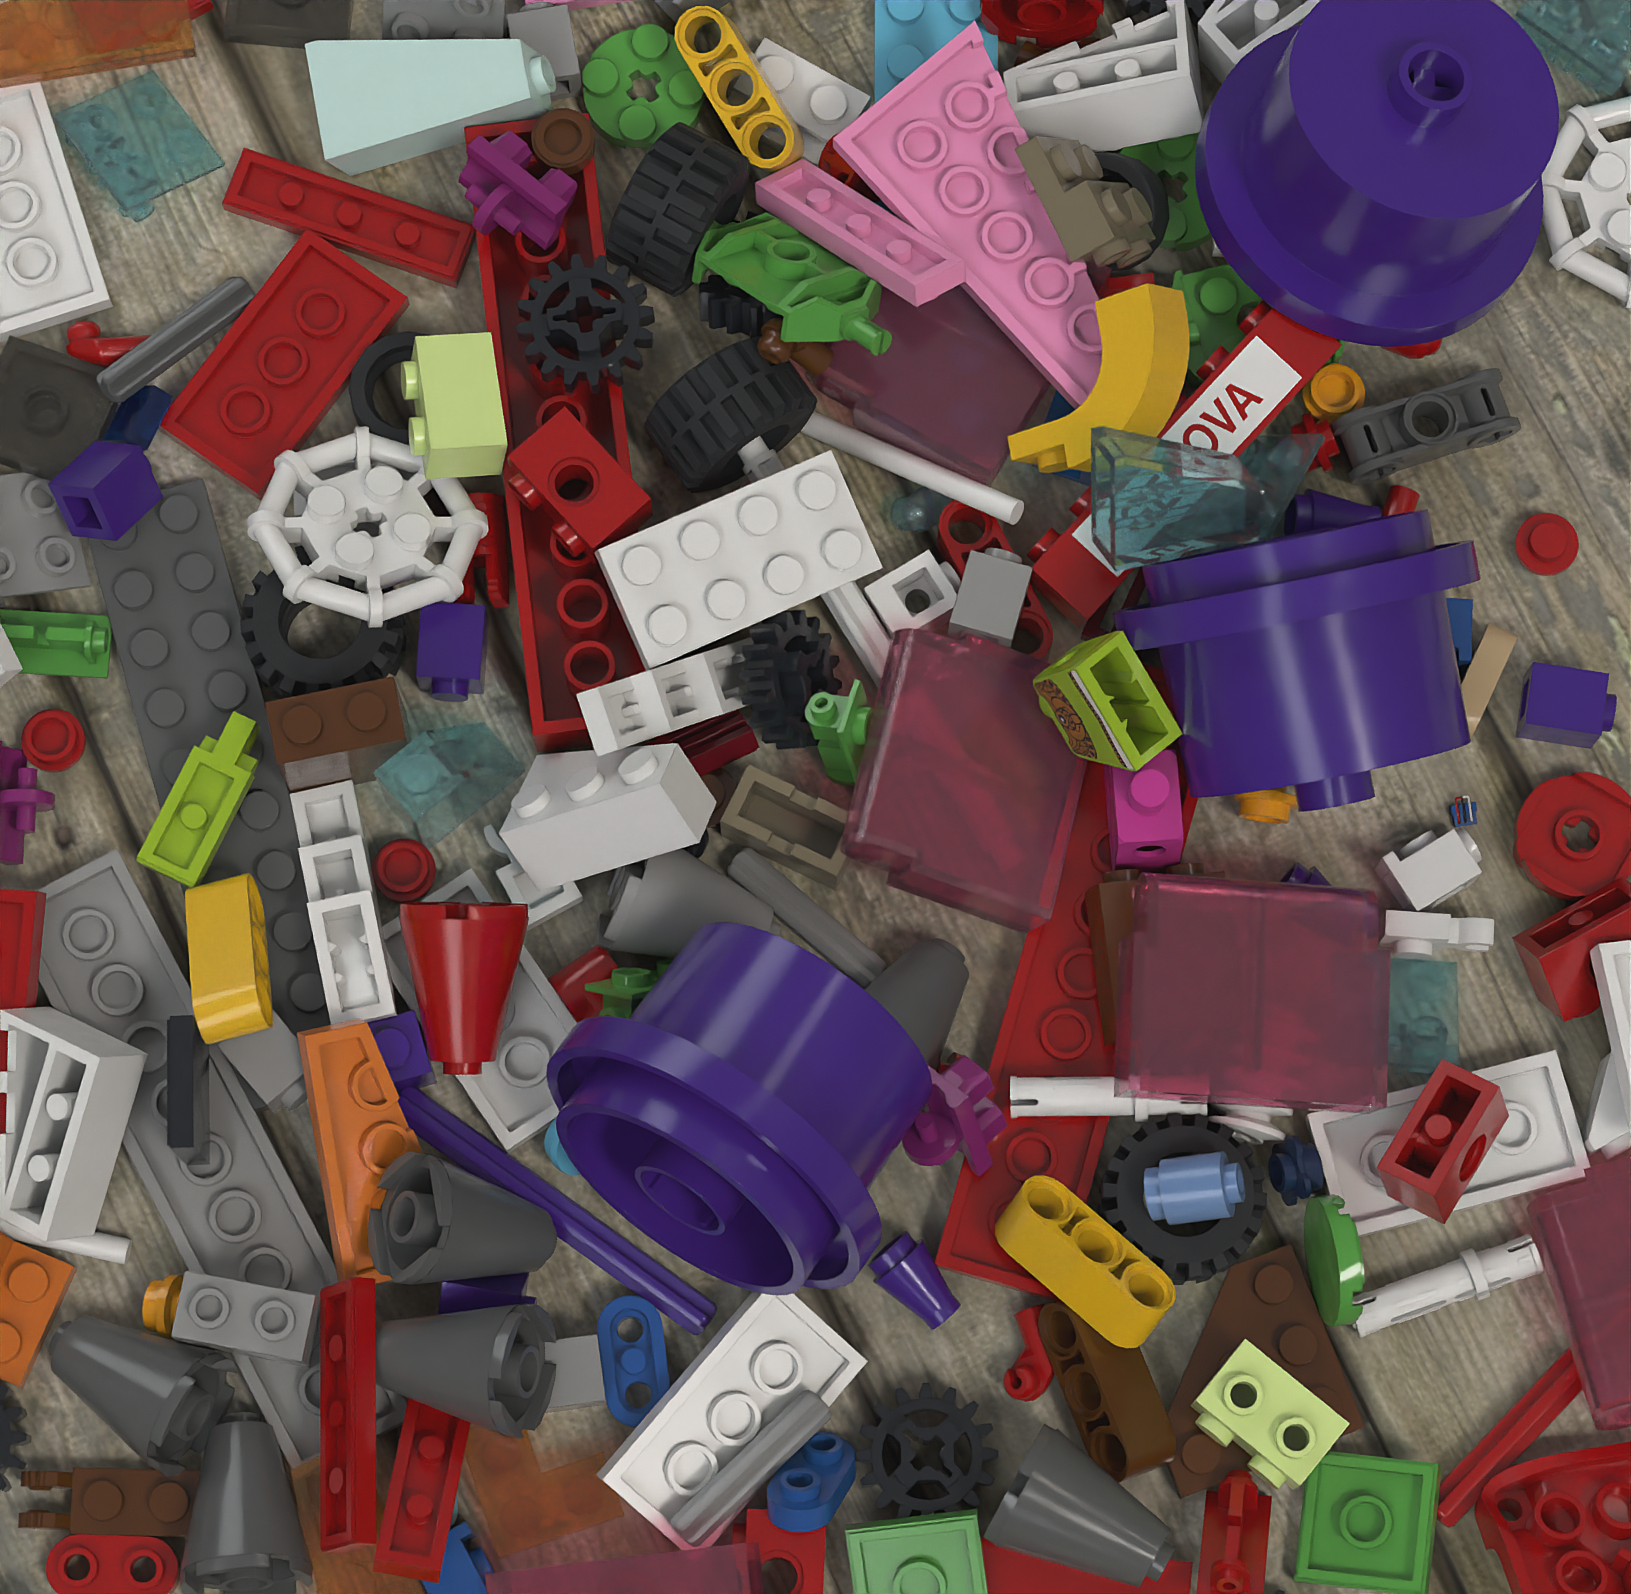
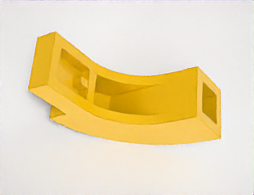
(1137, 383)

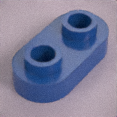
(632, 1362)
(812, 1484)

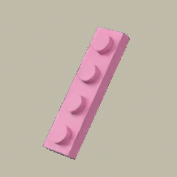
(860, 232)

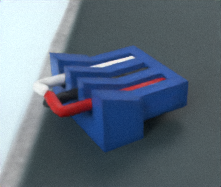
(1463, 813)

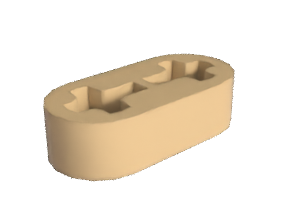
(1485, 671)

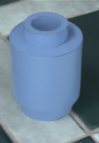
(1193, 1188)

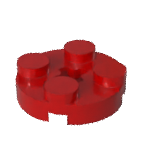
(1543, 850)

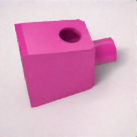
(1145, 812)

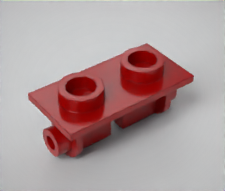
(1234, 1537)

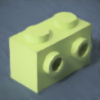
(456, 405)
(1268, 1417)

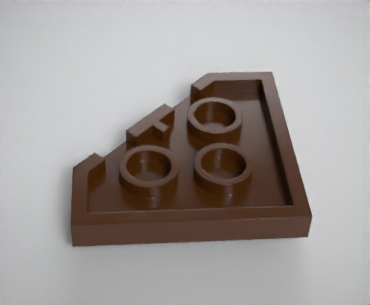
(1274, 1311)

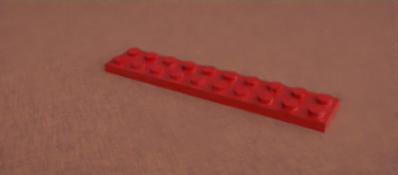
(1047, 1032)

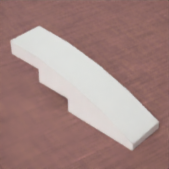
(664, 698)
(343, 904)

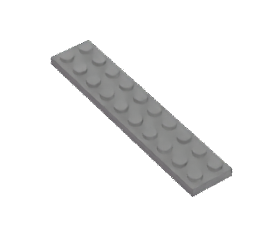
(227, 1218)

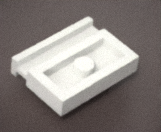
(813, 97)

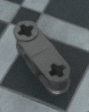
(1385, 441)

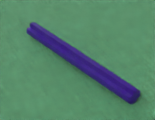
(571, 1221)

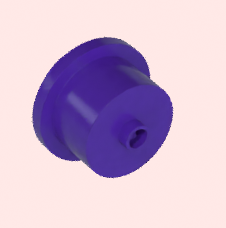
(1381, 166)
(1309, 656)
(744, 1110)

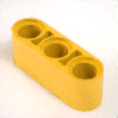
(718, 68)
(228, 959)
(1085, 1261)

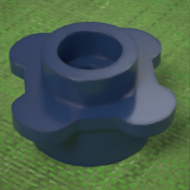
(1295, 1170)

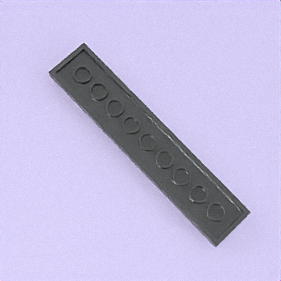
(185, 677)

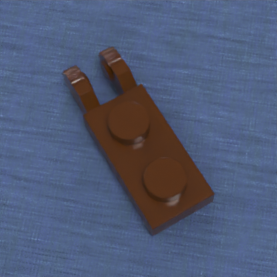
(116, 1502)

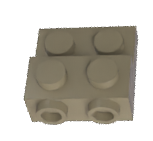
(1092, 217)

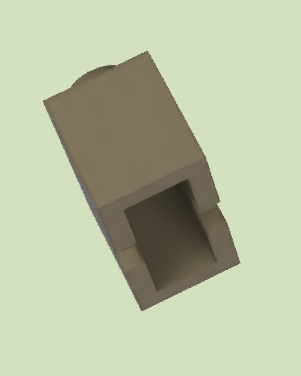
(787, 826)

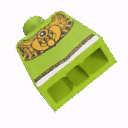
(1106, 703)

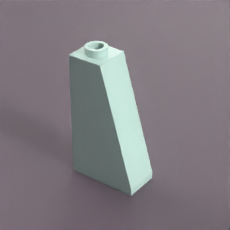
(416, 96)

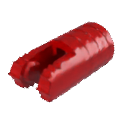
(489, 553)

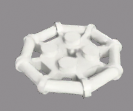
(1599, 197)
(360, 496)

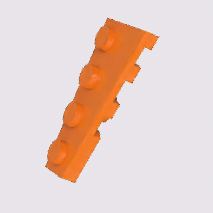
(355, 1134)

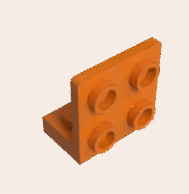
(29, 1301)

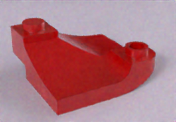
(1568, 1522)

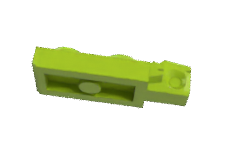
(202, 804)

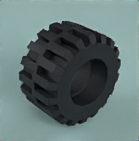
(671, 205)
(722, 409)
(290, 674)
(1125, 1211)

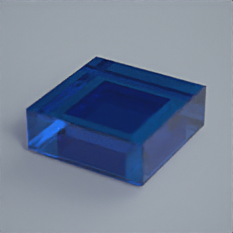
(139, 417)

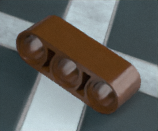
(1107, 1395)

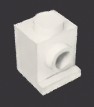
(917, 577)
(1431, 870)

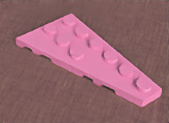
(950, 168)

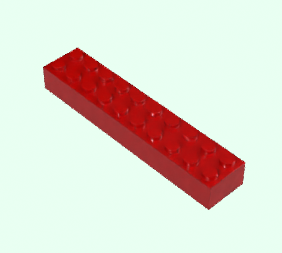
(565, 605)

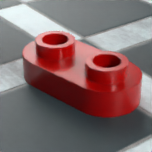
(112, 1565)

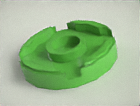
(1333, 1260)

